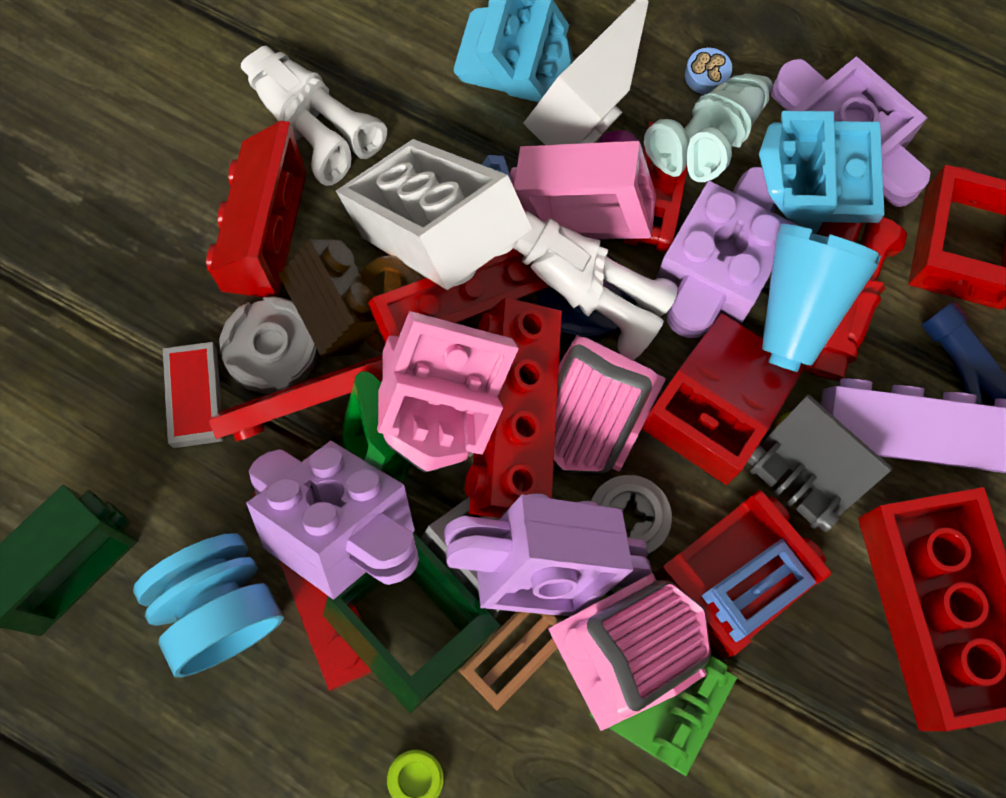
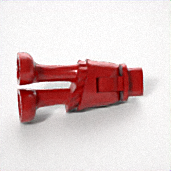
(843, 346)

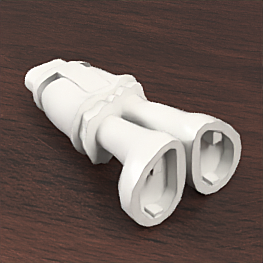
(298, 98)
(577, 271)

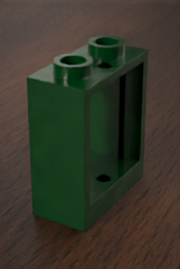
(58, 558)
(453, 600)

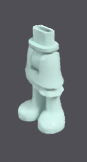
(718, 123)

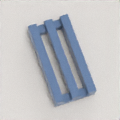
(730, 610)

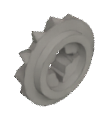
(648, 502)

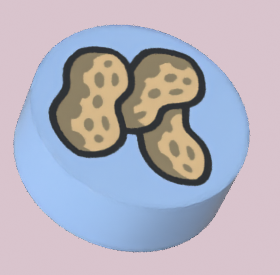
(707, 70)

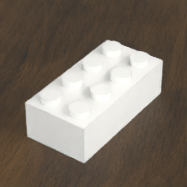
(436, 211)

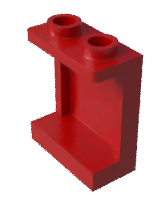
(730, 546)

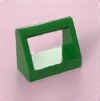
(360, 429)

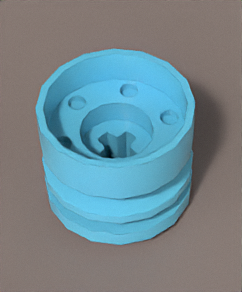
(207, 601)

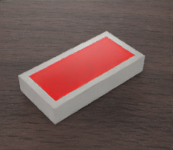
(191, 393)

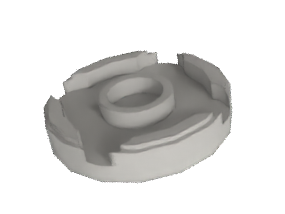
(267, 345)

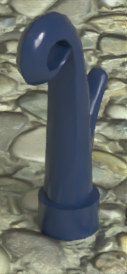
(967, 353)

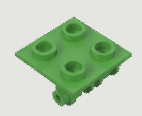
(680, 724)

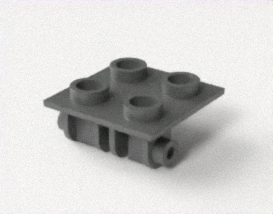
(817, 464)

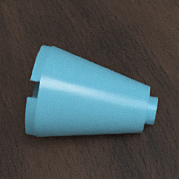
(811, 292)

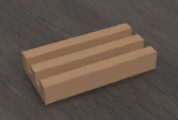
(483, 685)

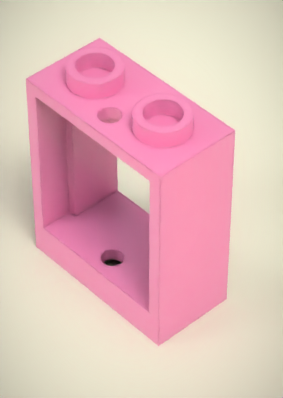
(588, 188)

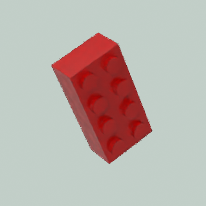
(944, 604)

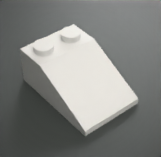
(587, 92)

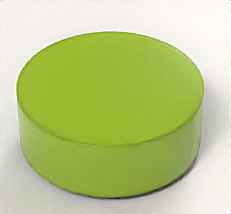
(415, 775)

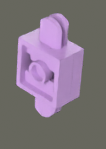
(862, 96)
(722, 254)
(332, 518)
(547, 555)

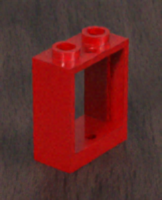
(950, 272)

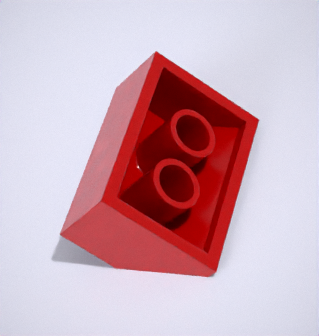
(258, 214)

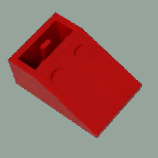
(721, 400)

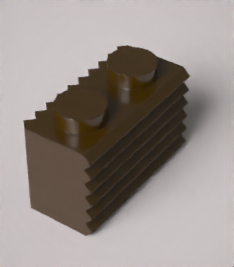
(330, 296)

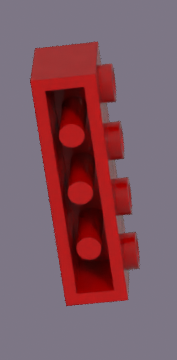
(523, 440)

